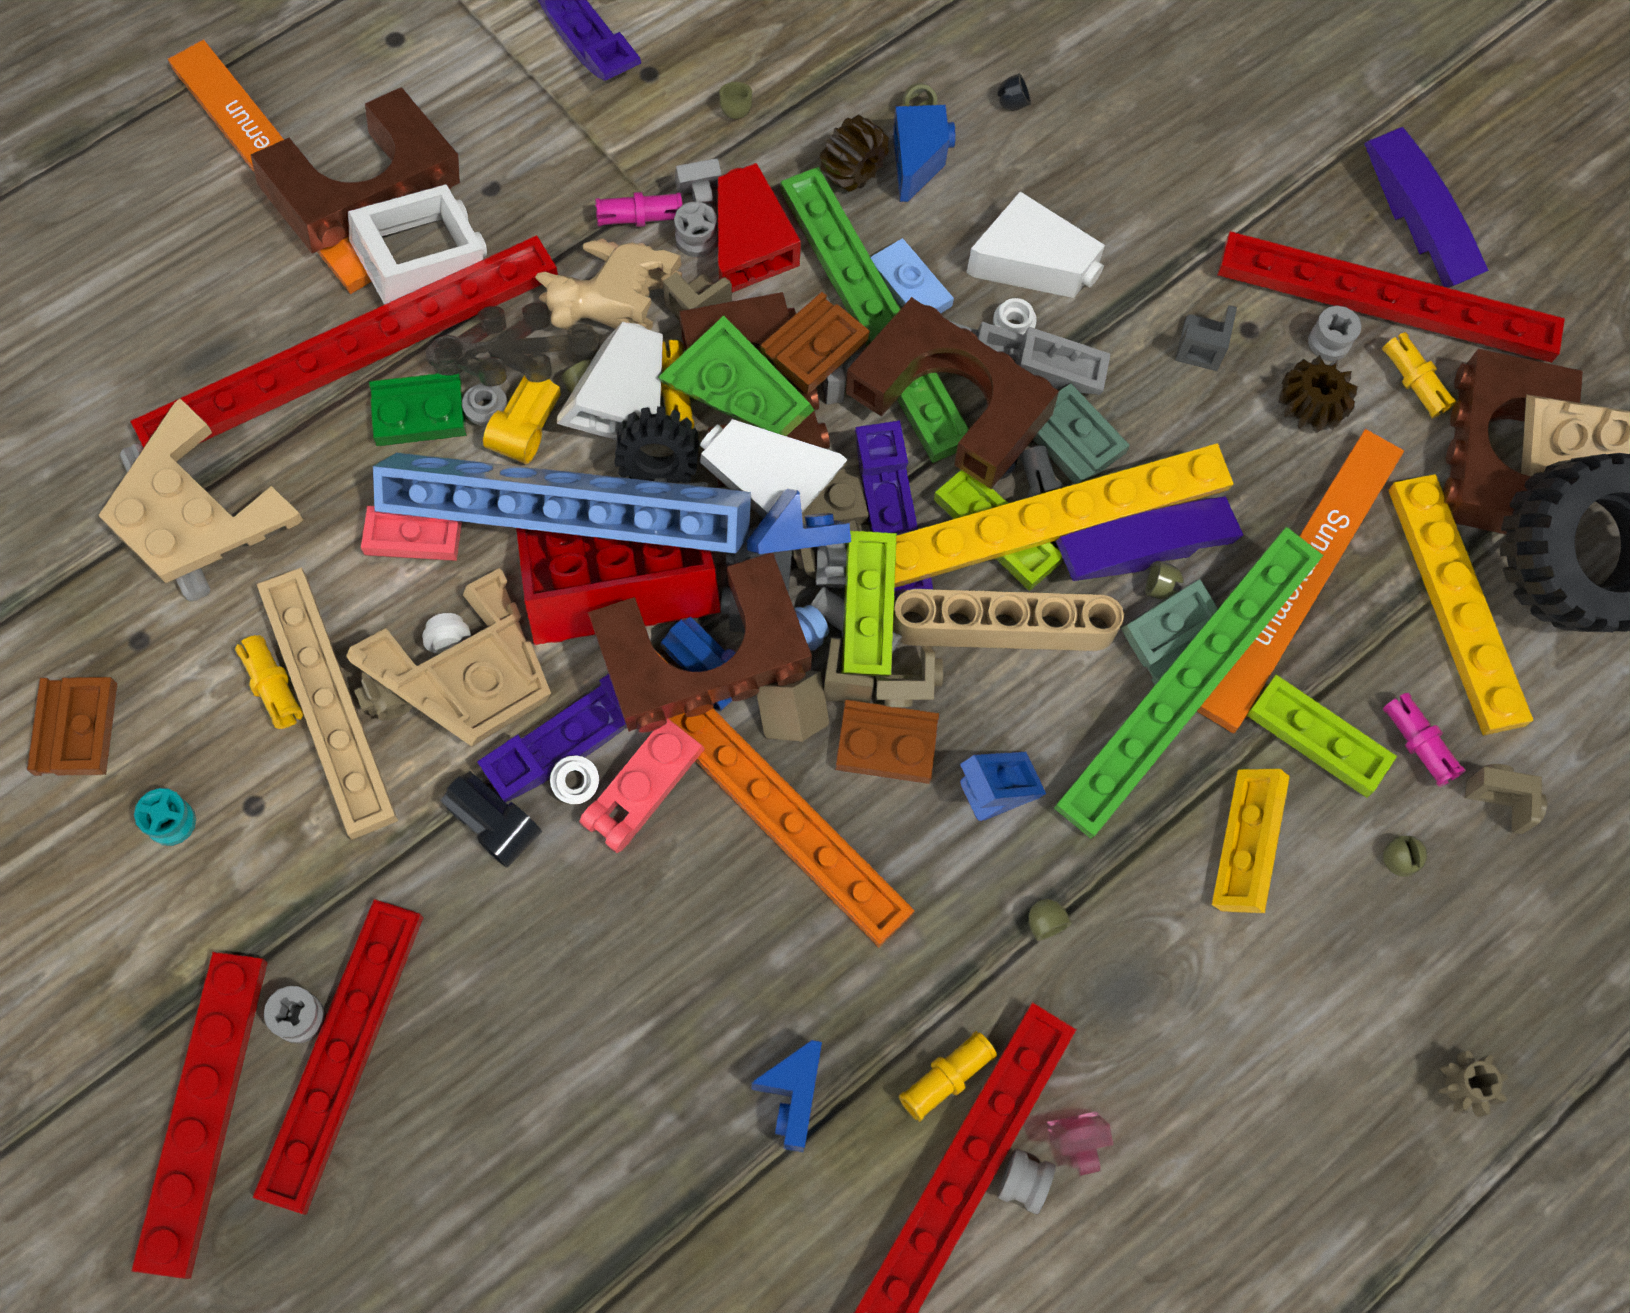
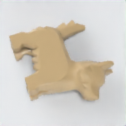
(616, 292)

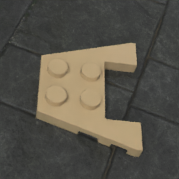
(172, 518)
(473, 684)

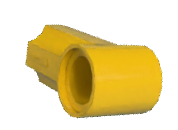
(519, 427)

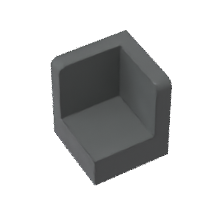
(1205, 340)

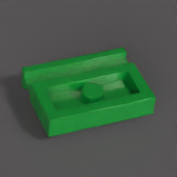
(417, 409)

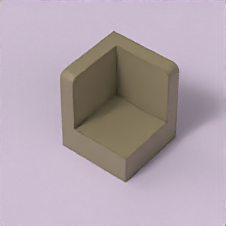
(696, 294)
(842, 686)
(793, 710)

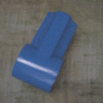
(696, 651)

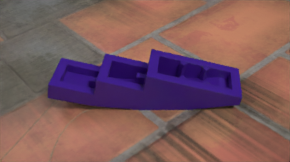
(1427, 205)
(1148, 537)

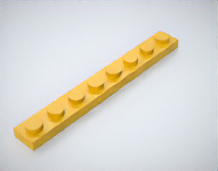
(1058, 513)

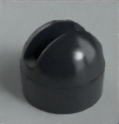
(1014, 93)

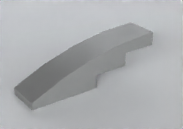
(1049, 356)

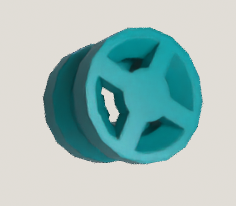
(159, 807)

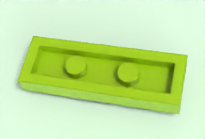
(967, 496)
(869, 604)
(1322, 736)

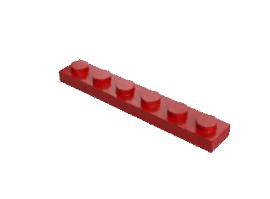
(200, 1117)

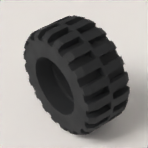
(1543, 544)

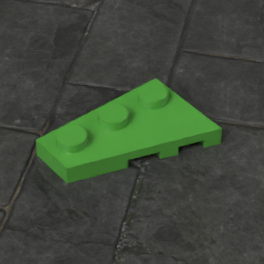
(737, 380)

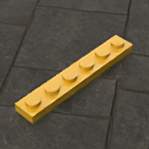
(1460, 605)

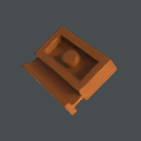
(814, 343)
(72, 726)
(887, 741)

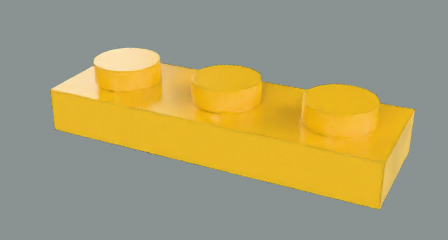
(1251, 841)

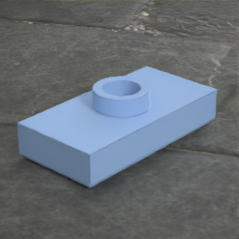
(910, 277)

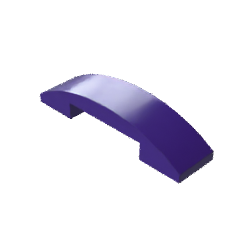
(590, 38)
(886, 484)
(577, 731)

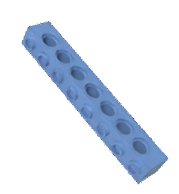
(563, 502)

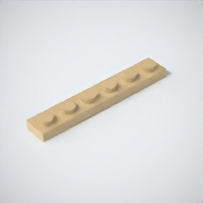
(327, 704)

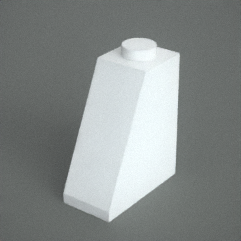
(1036, 251)
(617, 382)
(768, 464)

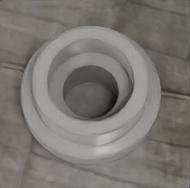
(481, 414)

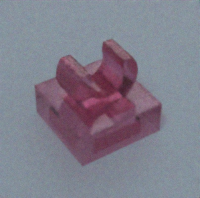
(1079, 1138)

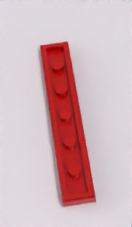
(338, 1058)

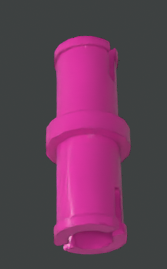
(637, 209)
(1424, 739)

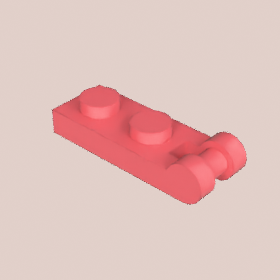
(642, 784)

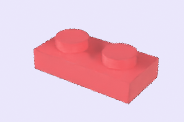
(410, 536)

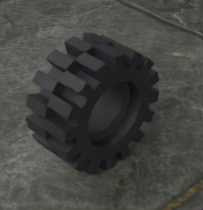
(657, 430)

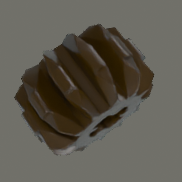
(854, 153)
(1318, 394)

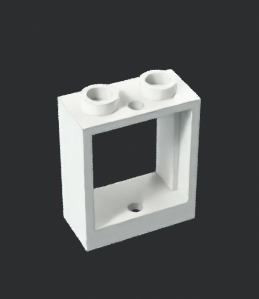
(402, 213)

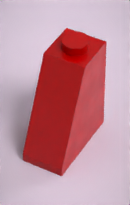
(753, 230)

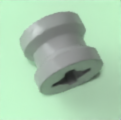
(690, 219)
(1334, 344)
(302, 1023)
(1026, 1181)

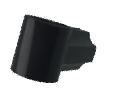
(499, 826)

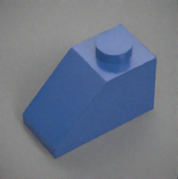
(920, 145)

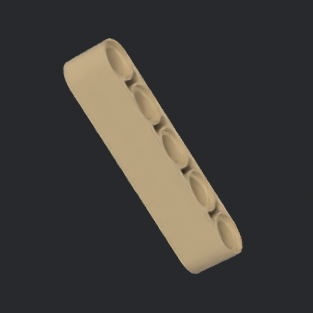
(1023, 607)

